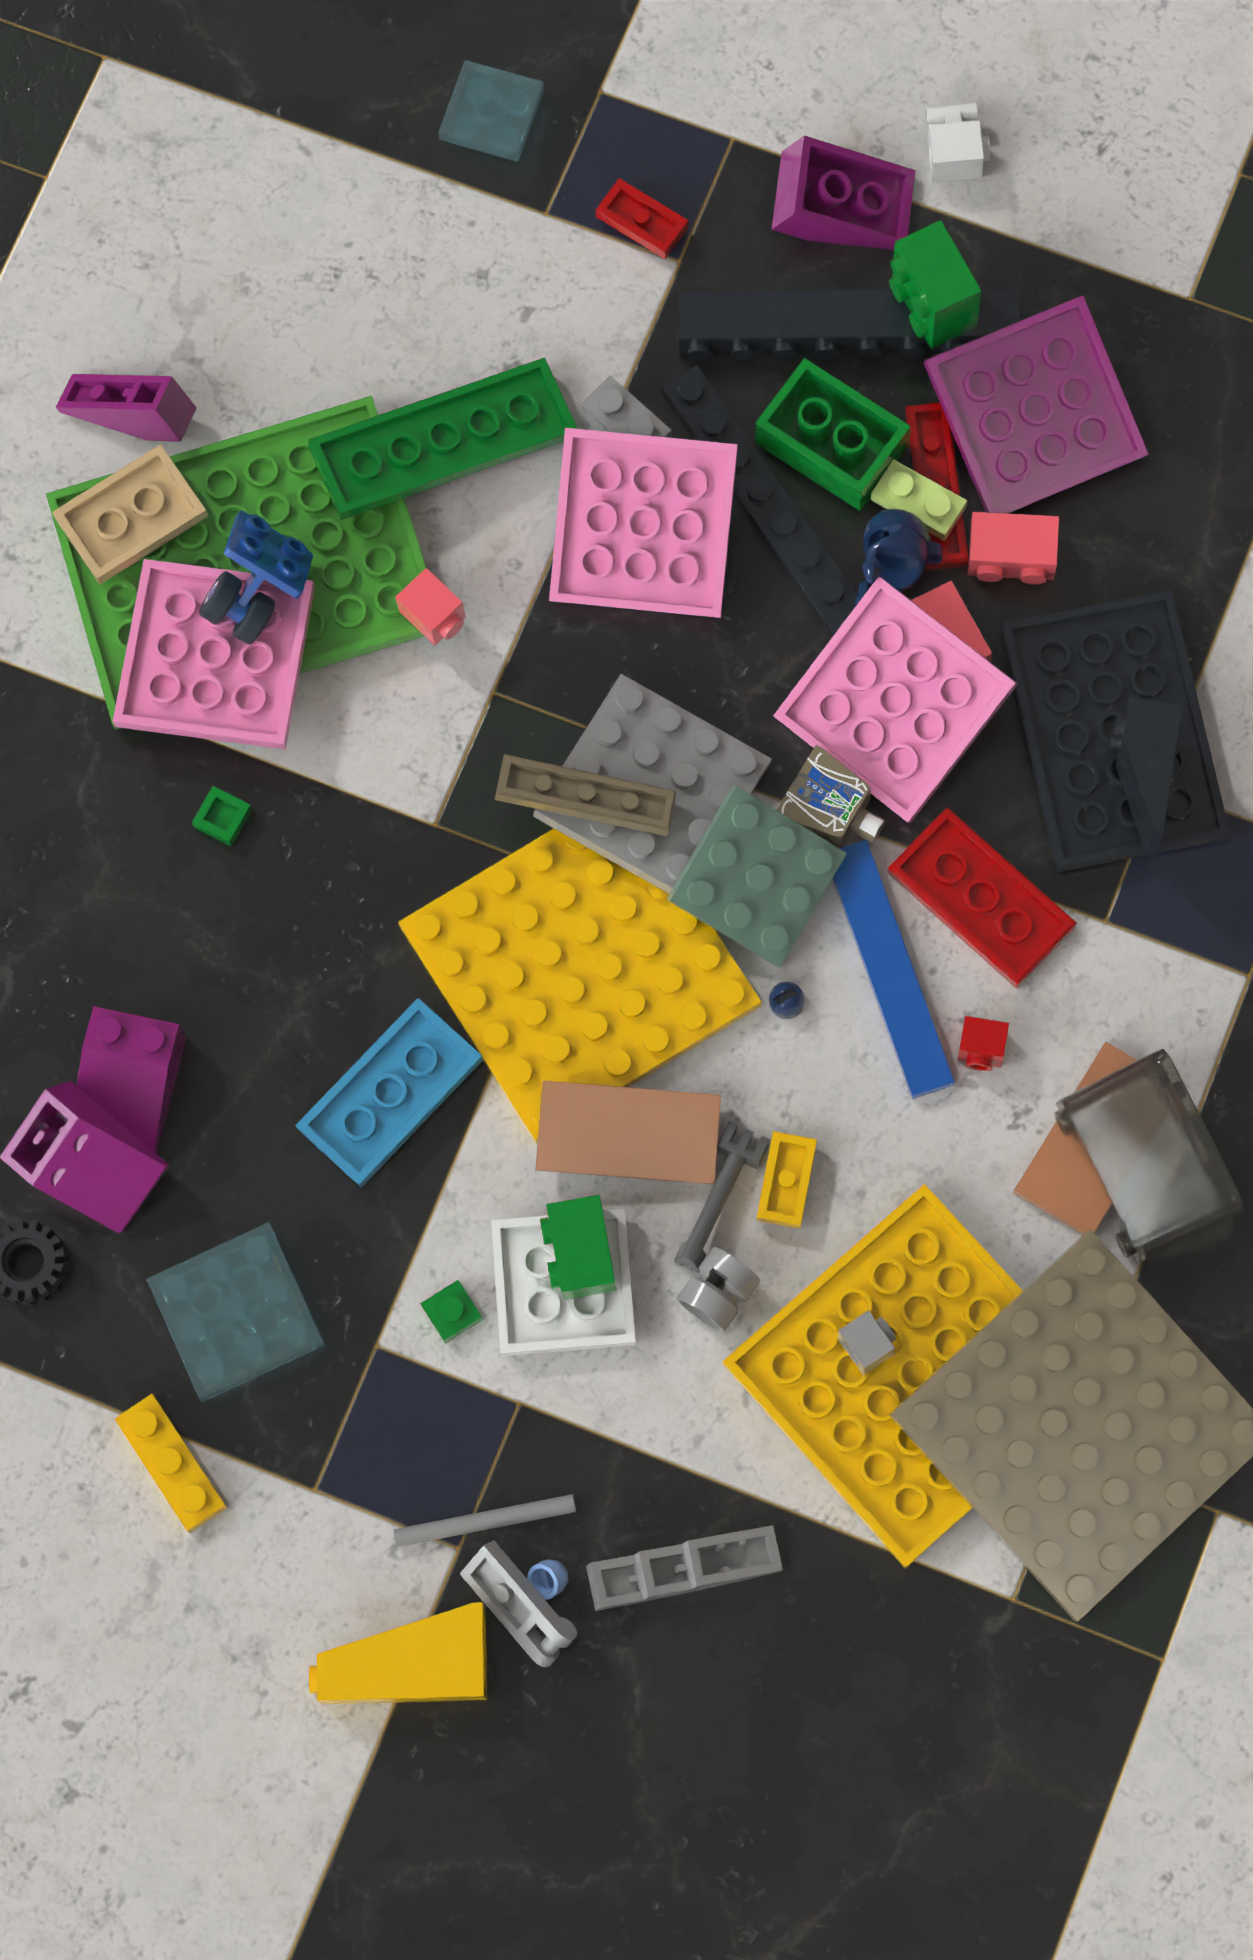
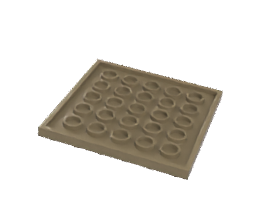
(1081, 1425)

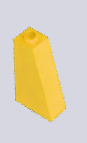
(411, 1663)

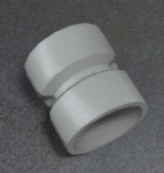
(708, 1302)

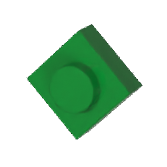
(451, 1311)

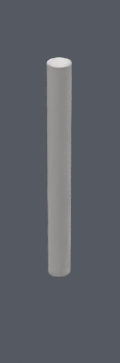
(484, 1520)

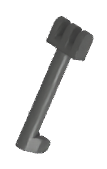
(738, 1155)

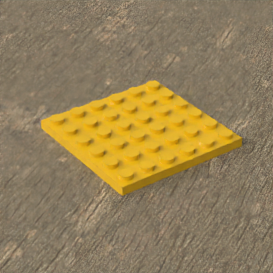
(574, 971)
(935, 1295)

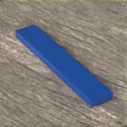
(891, 972)

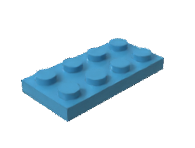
(389, 1092)

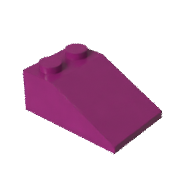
(841, 196)
(131, 1069)

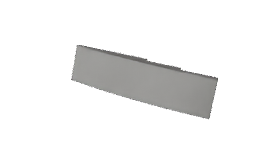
(684, 1567)

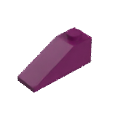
(132, 404)

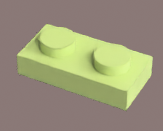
(913, 492)

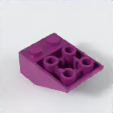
(84, 1157)

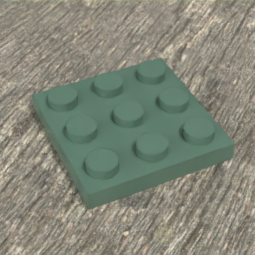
(756, 876)

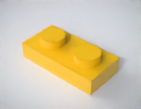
(786, 1180)

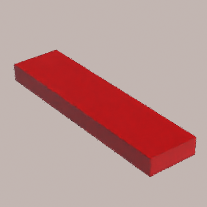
(934, 458)

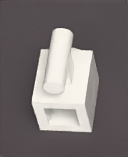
(956, 146)

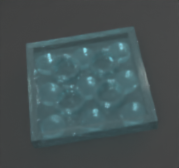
(235, 1312)

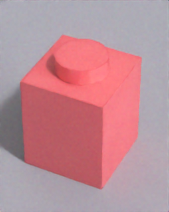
(431, 607)

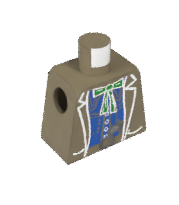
(831, 801)

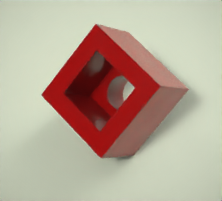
(982, 1043)

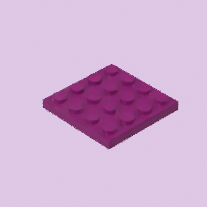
(1036, 407)

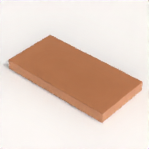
(628, 1132)
(1061, 1173)

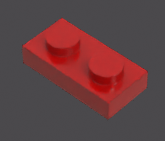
(642, 218)

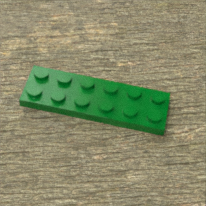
(441, 438)

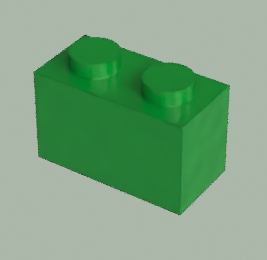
(580, 1247)

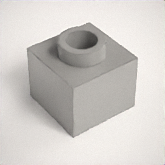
(867, 1341)

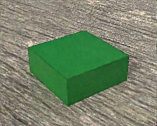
(222, 816)

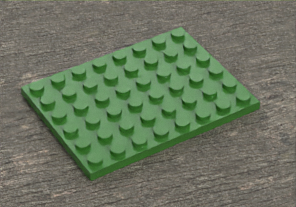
(269, 474)

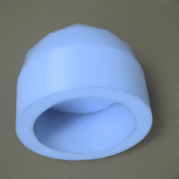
(548, 1578)

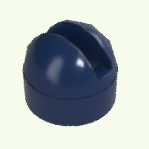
(792, 1006)

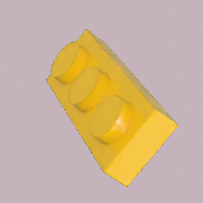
(170, 1463)

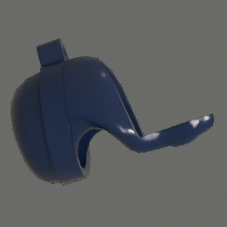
(899, 547)

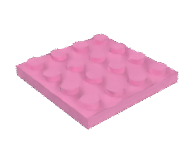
(643, 522)
(196, 675)
(895, 698)

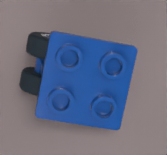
(269, 558)

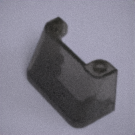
(1151, 1155)

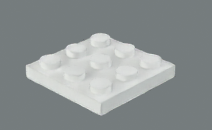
(535, 1315)

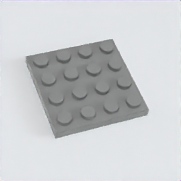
(663, 746)

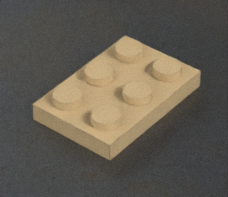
(130, 514)

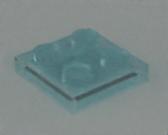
(491, 110)

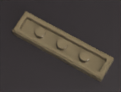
(585, 795)

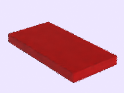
(981, 897)

